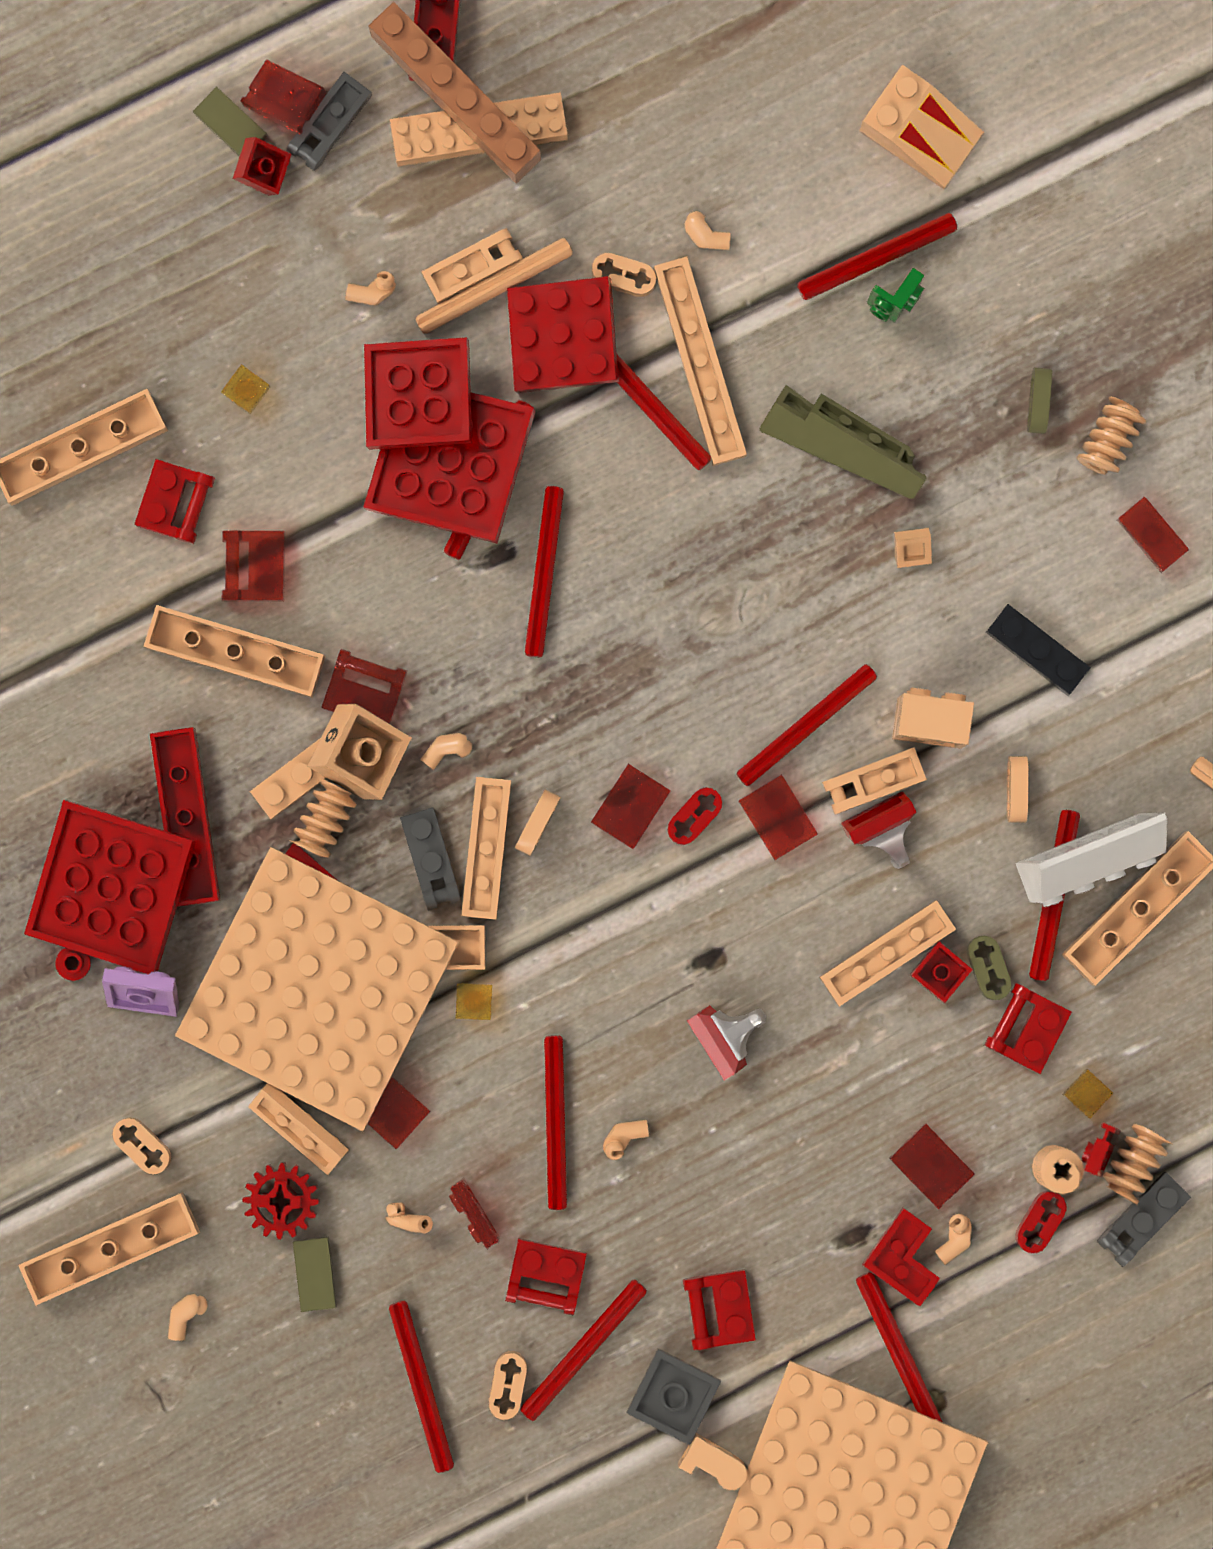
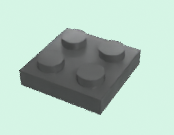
(673, 1396)

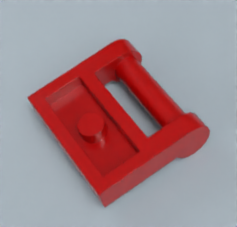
(163, 499)
(1038, 1033)
(546, 1264)
(731, 1309)

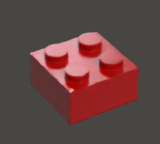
(262, 166)
(941, 972)

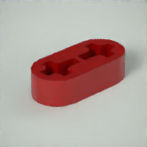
(688, 810)
(1048, 1226)

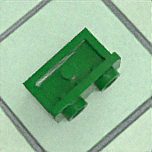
(890, 307)

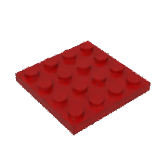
(457, 484)
(110, 887)

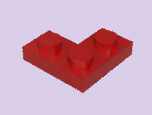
(893, 1259)

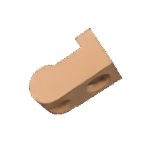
(714, 1460)

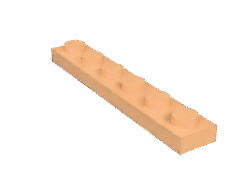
(700, 361)

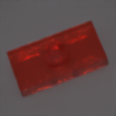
(1152, 534)

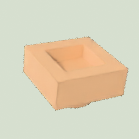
(913, 547)

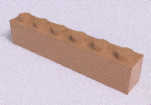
(454, 92)

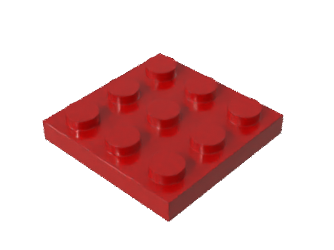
(562, 334)
(417, 393)

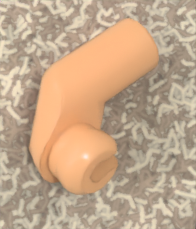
(702, 234)
(375, 292)
(445, 745)
(621, 1135)
(408, 1222)
(959, 1238)
(182, 1312)

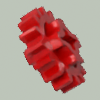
(297, 1201)

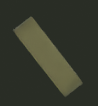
(1039, 400)
(981, 971)

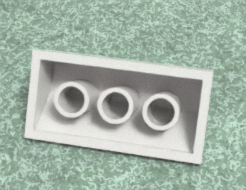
(1094, 857)

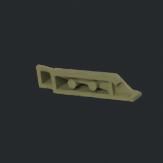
(843, 440)

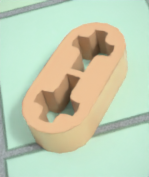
(629, 267)
(1017, 789)
(537, 822)
(135, 1152)
(499, 1384)

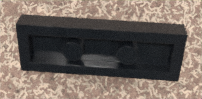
(1038, 649)

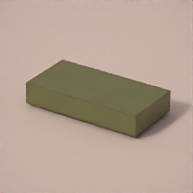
(227, 120)
(314, 1274)

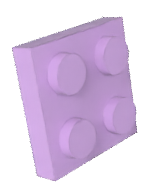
(140, 992)

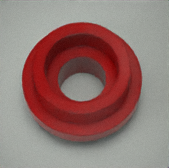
(68, 974)

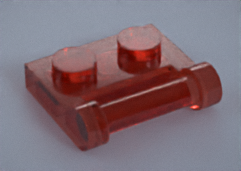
(266, 566)
(349, 692)

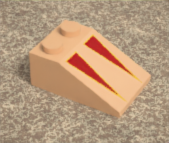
(921, 127)

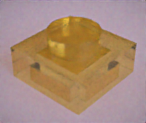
(245, 389)
(474, 1001)
(1088, 1093)

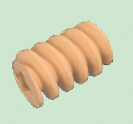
(1111, 436)
(324, 819)
(1136, 1163)
(1070, 1165)

